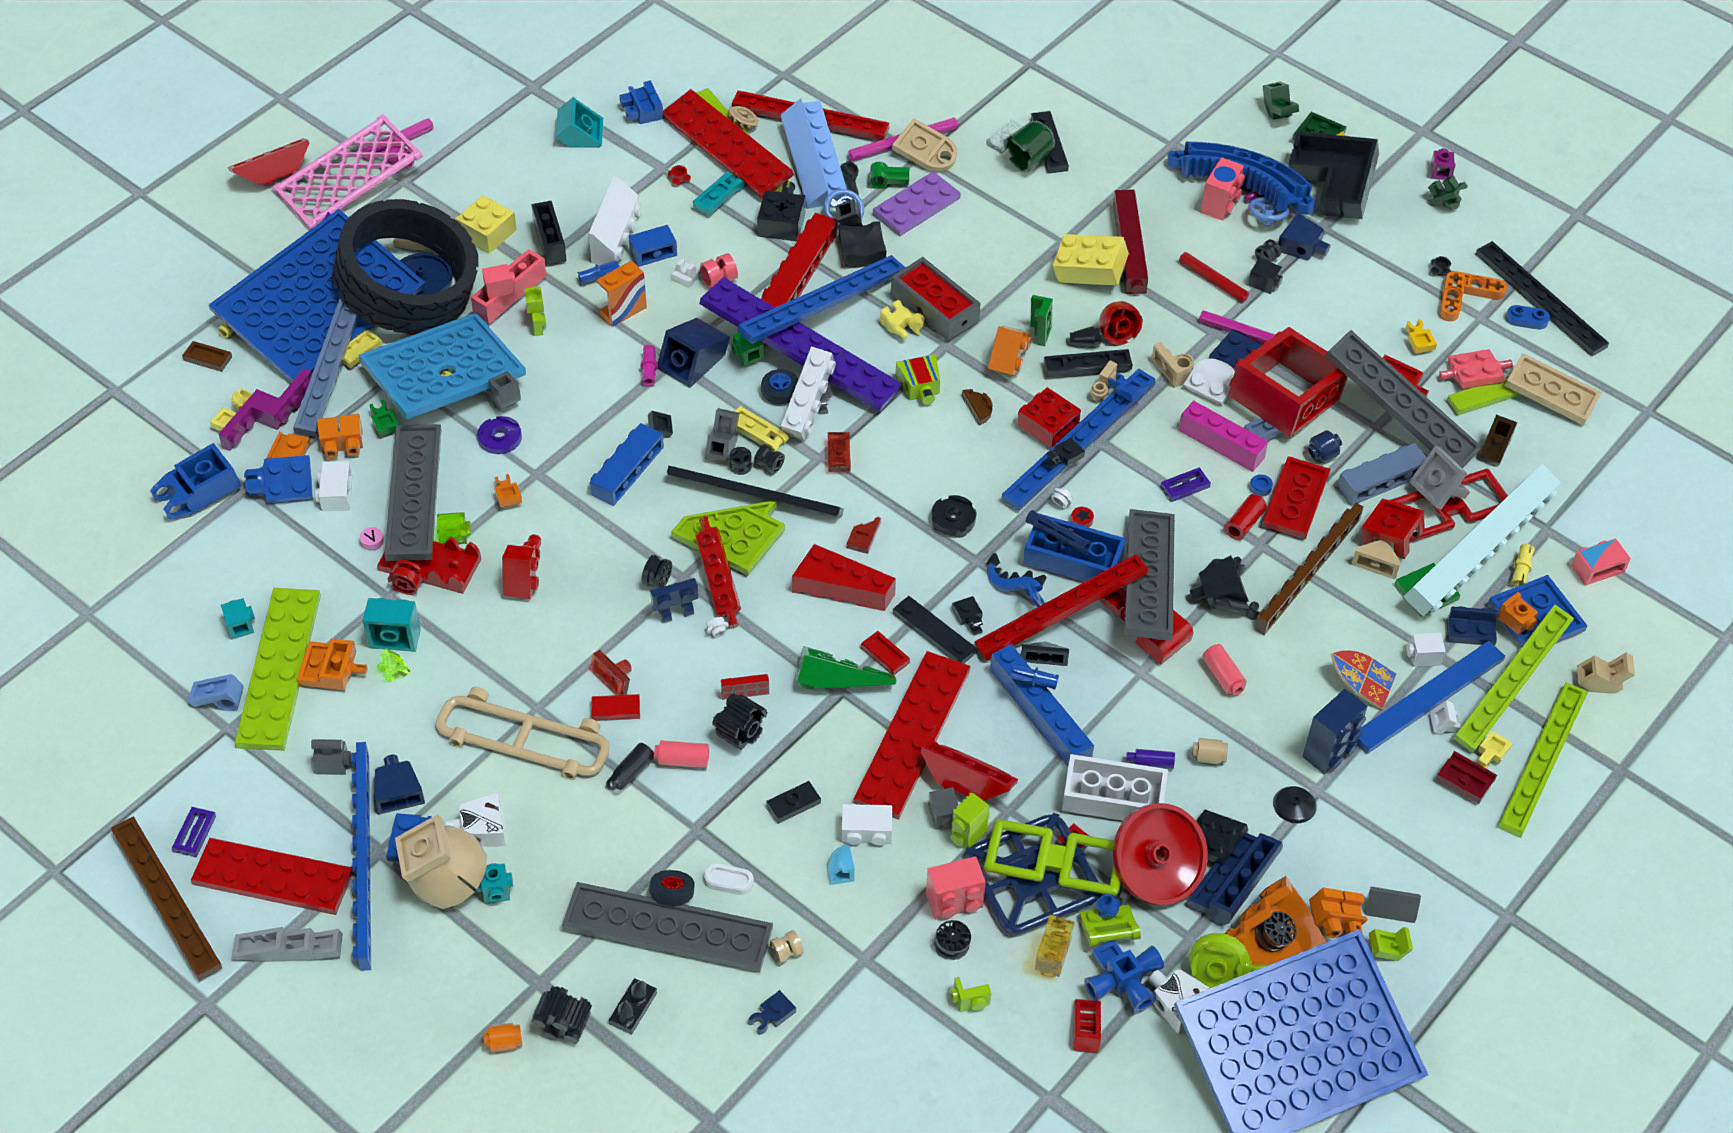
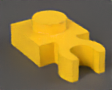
(1420, 339)

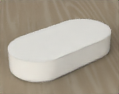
(729, 879)

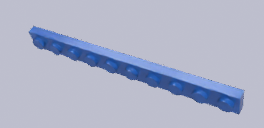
(819, 299)
(1083, 434)
(361, 863)

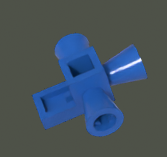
(1123, 974)

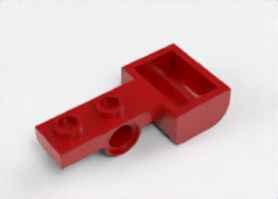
(1158, 649)

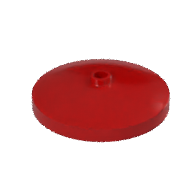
(1160, 854)

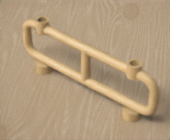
(477, 700)

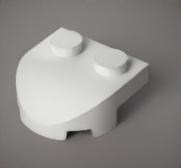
(1210, 380)

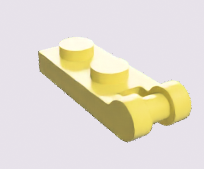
(759, 429)

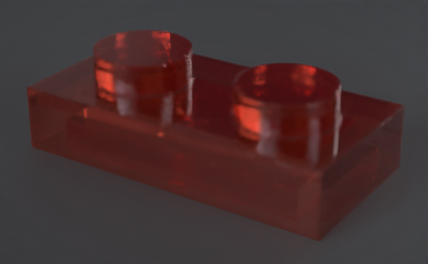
(839, 452)

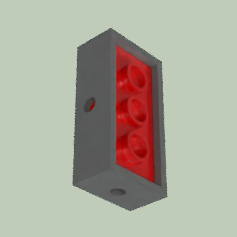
(936, 297)

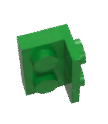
(1041, 318)

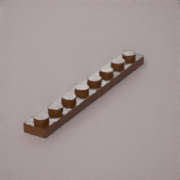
(1305, 573)
(166, 898)

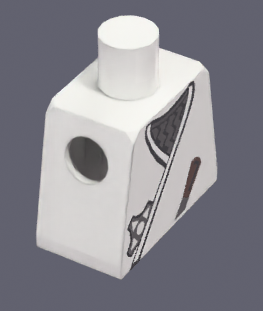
(483, 820)
(1171, 990)

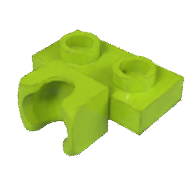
(535, 305)

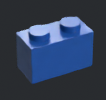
(653, 245)

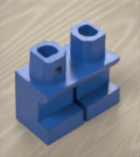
(643, 103)

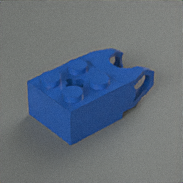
(196, 482)

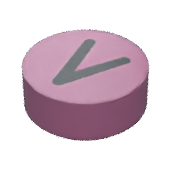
(371, 538)

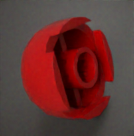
(1120, 322)

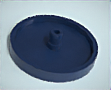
(431, 270)

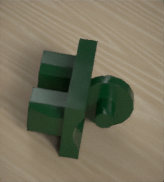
(1447, 195)

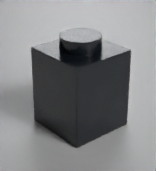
(1265, 276)

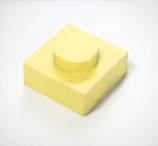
(221, 419)

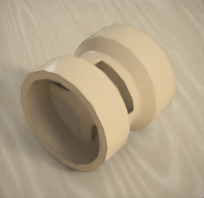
(786, 946)

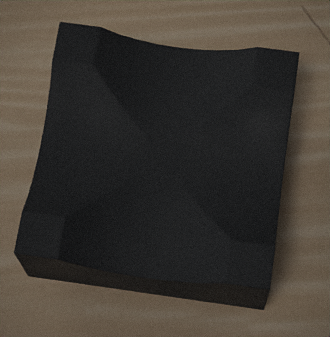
(862, 244)

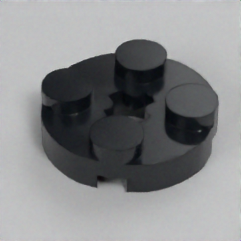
(953, 526)

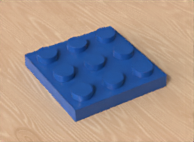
(1542, 596)

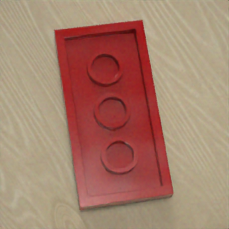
(1296, 497)

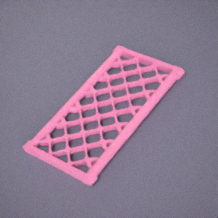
(341, 150)

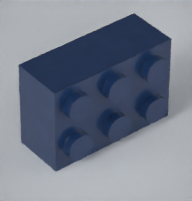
(1335, 732)

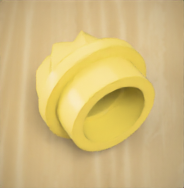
(240, 398)

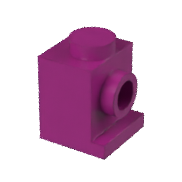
(1442, 159)

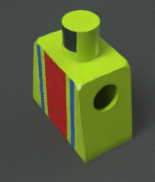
(919, 377)

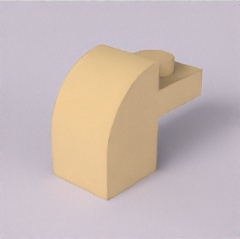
(1605, 676)

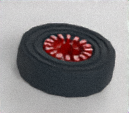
(672, 887)

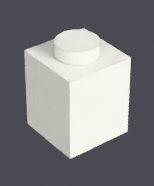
(1426, 649)

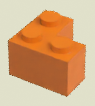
(1008, 348)

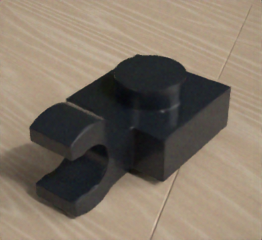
(1065, 452)
(969, 612)

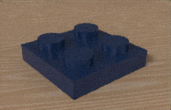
(1233, 348)

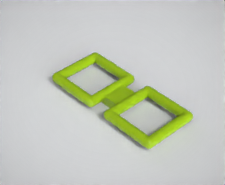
(1050, 857)

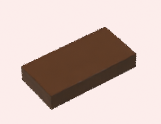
(207, 356)

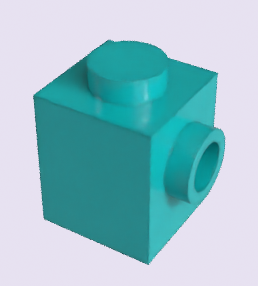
(238, 618)

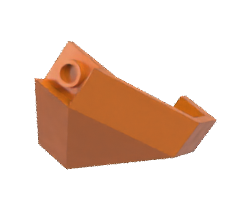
(1284, 898)

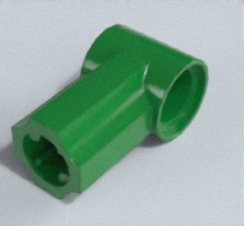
(882, 175)

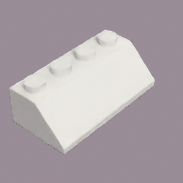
(614, 223)

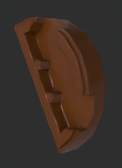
(979, 404)

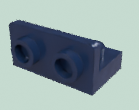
(1472, 625)

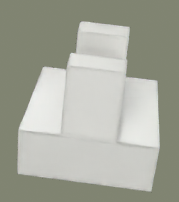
(685, 273)
(1444, 718)

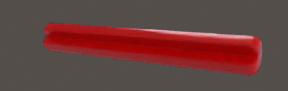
(1214, 277)

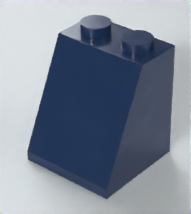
(691, 350)

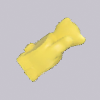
(900, 318)

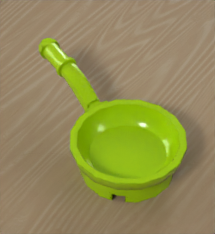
(1219, 959)

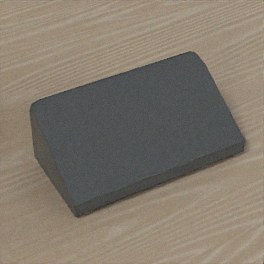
(1392, 904)

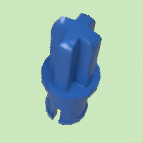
(597, 272)
(1034, 676)

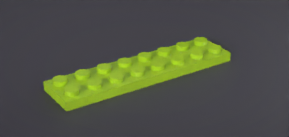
(275, 672)

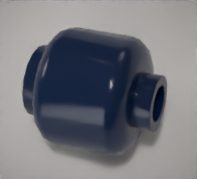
(1324, 446)

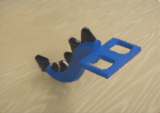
(1015, 582)

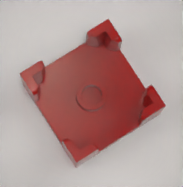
(1393, 524)

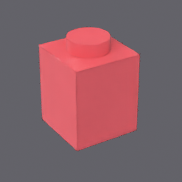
(498, 280)

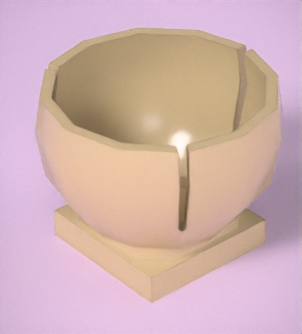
(435, 856)

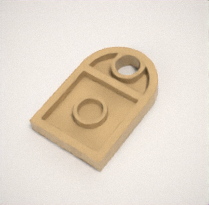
(925, 147)

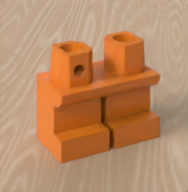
(341, 438)
(1337, 911)

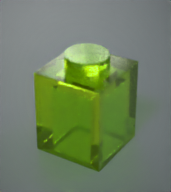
(453, 526)

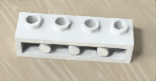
(807, 394)

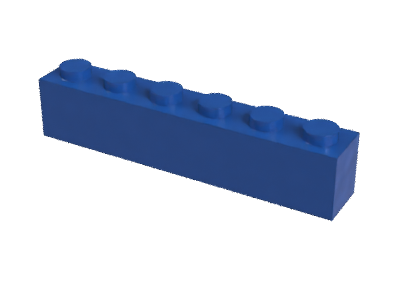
(1041, 708)

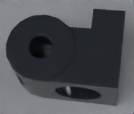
(848, 213)

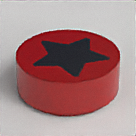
(1082, 516)

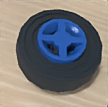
(779, 386)

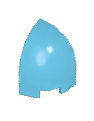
(841, 866)

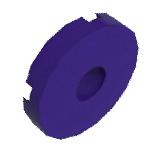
(503, 444)

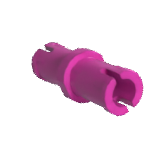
(649, 365)

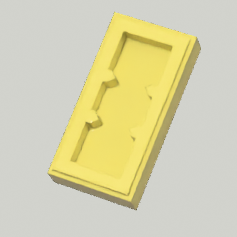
(363, 343)

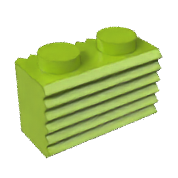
(969, 821)

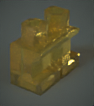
(1054, 946)

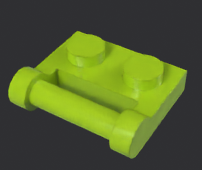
(1108, 929)

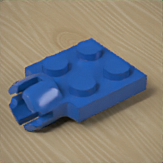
(281, 479)

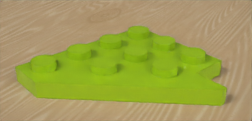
(744, 530)

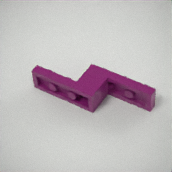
(265, 410)

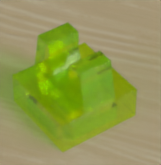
(394, 664)

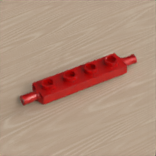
(718, 572)

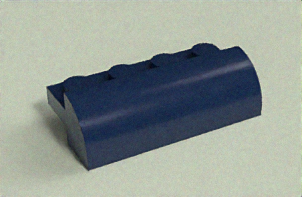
(1230, 884)

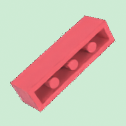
(528, 272)

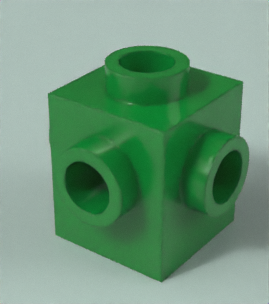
(747, 352)

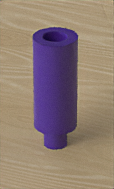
(1152, 758)

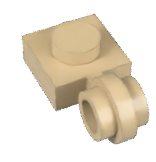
(1100, 389)

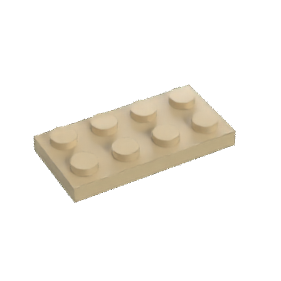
(1553, 389)

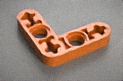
(1464, 286)

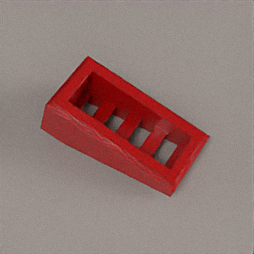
(1085, 1040)

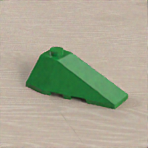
(824, 671)

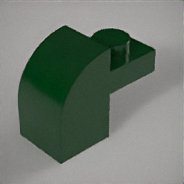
(1278, 100)

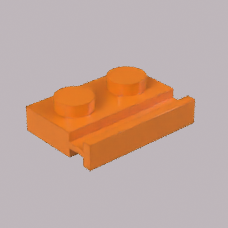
(289, 446)

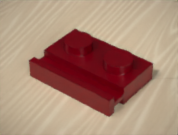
(1466, 777)

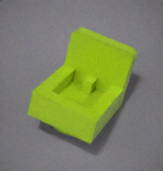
(1391, 945)
(971, 998)

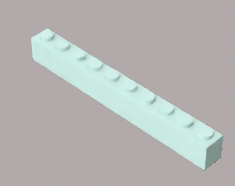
(1482, 540)

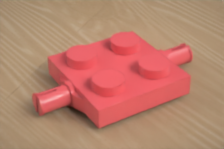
(1475, 369)

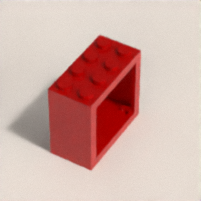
(1275, 402)

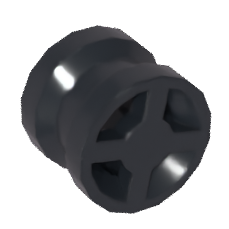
(1268, 251)
(740, 460)

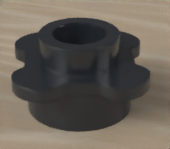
(1440, 266)

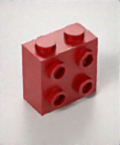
(1048, 417)

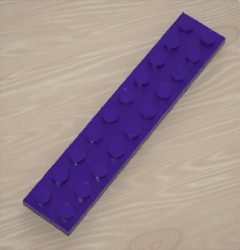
(795, 342)

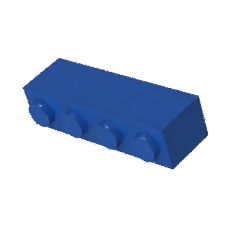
(626, 464)

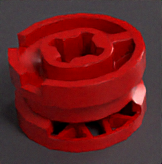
(405, 578)

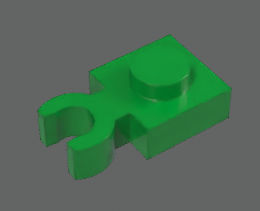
(383, 419)

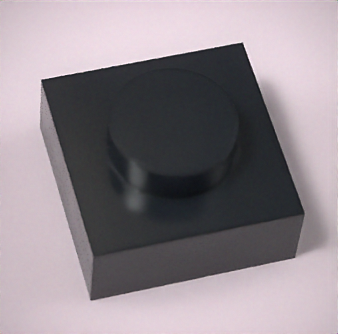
(660, 422)

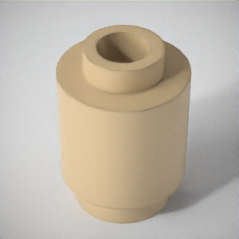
(1210, 751)

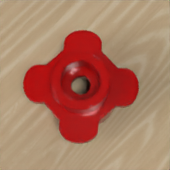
(679, 175)

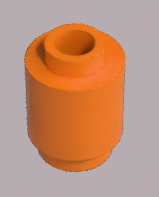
(503, 1037)

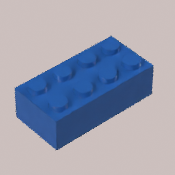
(1050, 555)

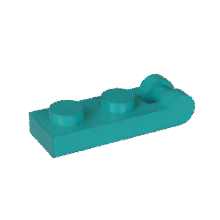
(718, 193)

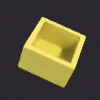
(487, 223)

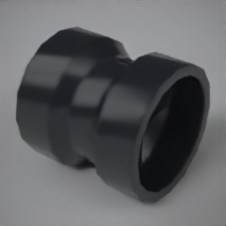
(770, 459)

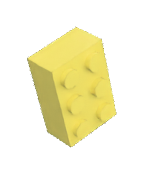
(1090, 259)

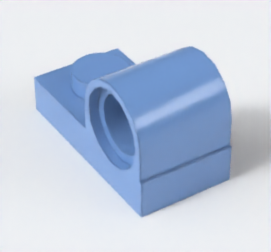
(222, 691)

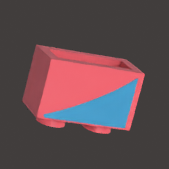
(1600, 561)

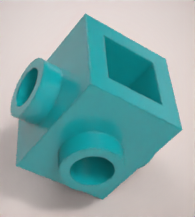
(496, 883)

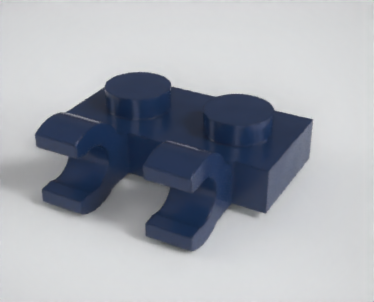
(672, 595)

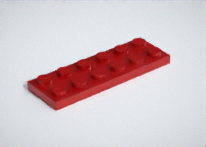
(272, 876)

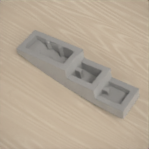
(280, 945)

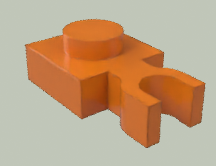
(507, 492)

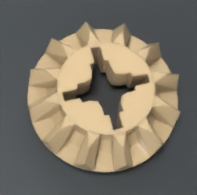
(743, 117)

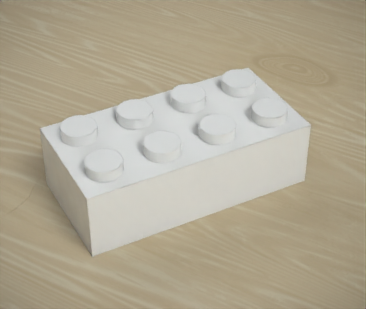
(1111, 787)

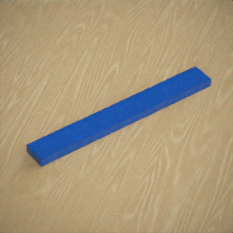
(1429, 696)

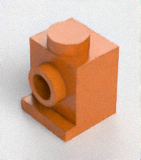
(1518, 614)

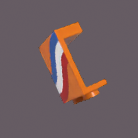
(624, 292)

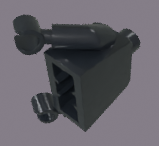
(1224, 587)

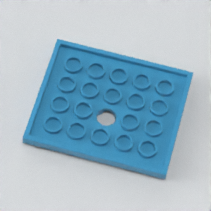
(412, 366)

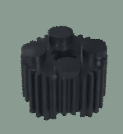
(739, 721)
(561, 1015)

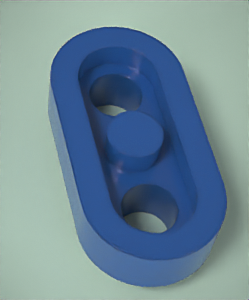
(1527, 317)

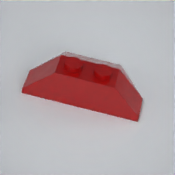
(273, 164)
(965, 772)

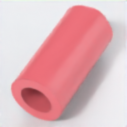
(1224, 669)
(682, 754)

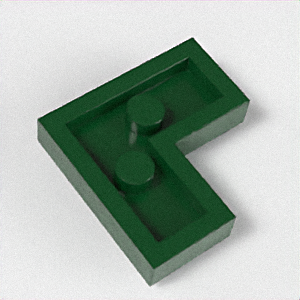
(1318, 124)

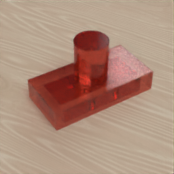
(611, 674)

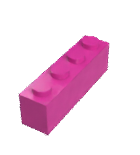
(1223, 436)

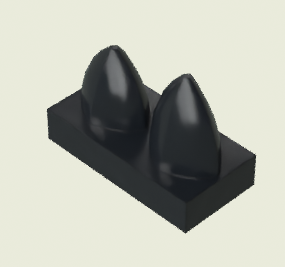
(633, 1006)

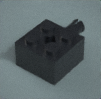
(781, 214)

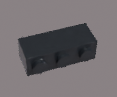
(548, 232)

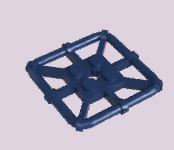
(1028, 889)

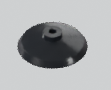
(1294, 804)

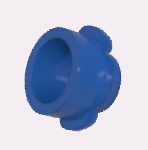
(1108, 906)

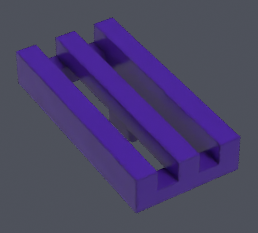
(1188, 486)
(188, 848)

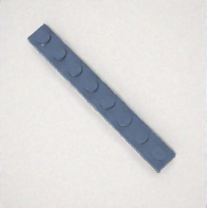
(326, 370)

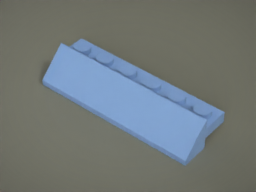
(812, 152)

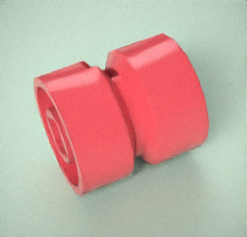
(714, 271)

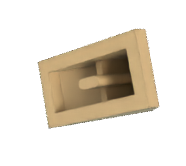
(1377, 558)

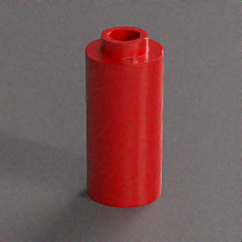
(1245, 517)

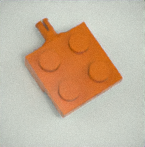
(329, 664)

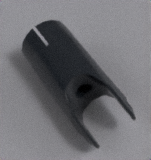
(631, 766)

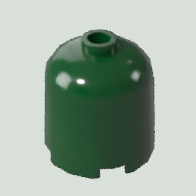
(1030, 145)

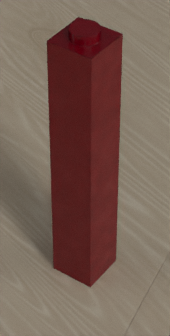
(1128, 226)

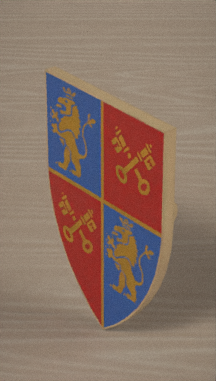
(1364, 676)

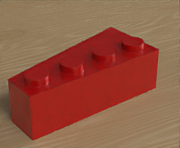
(843, 579)

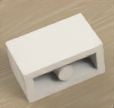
(335, 486)
(866, 824)

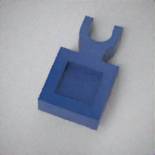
(1128, 388)

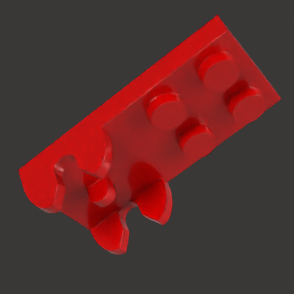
(449, 568)

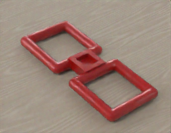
(1456, 505)

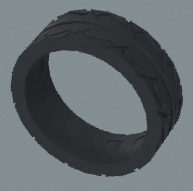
(414, 223)

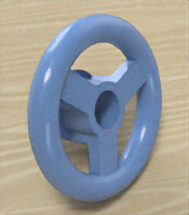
(829, 201)
(1267, 212)

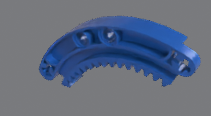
(1261, 173)

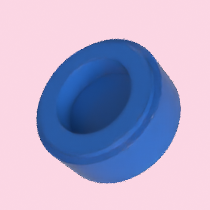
(1261, 485)

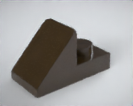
(1498, 439)

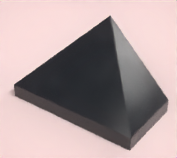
(1045, 653)

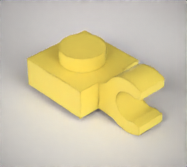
(1493, 748)

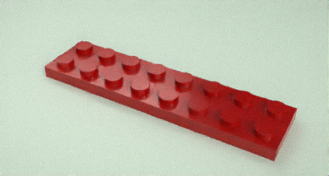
(727, 143)
(916, 722)

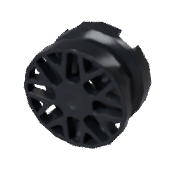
(656, 572)
(1275, 932)
(952, 941)

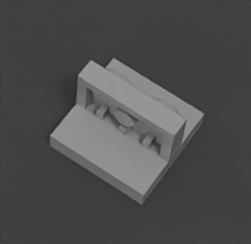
(1440, 478)

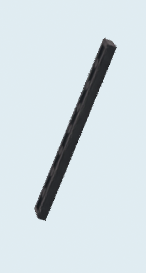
(1542, 298)
(756, 491)

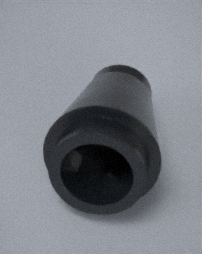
(1086, 337)

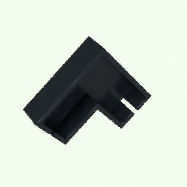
(1344, 166)

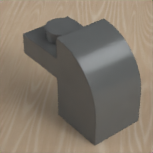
(504, 390)
(724, 435)

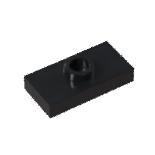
(793, 802)

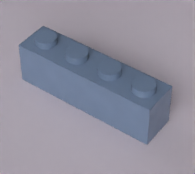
(1380, 474)

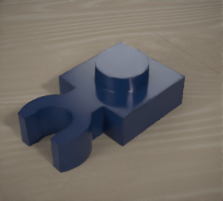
(775, 1010)

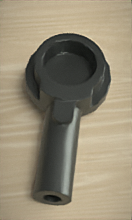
(850, 173)

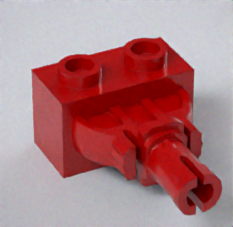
(520, 568)

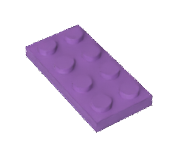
(916, 203)

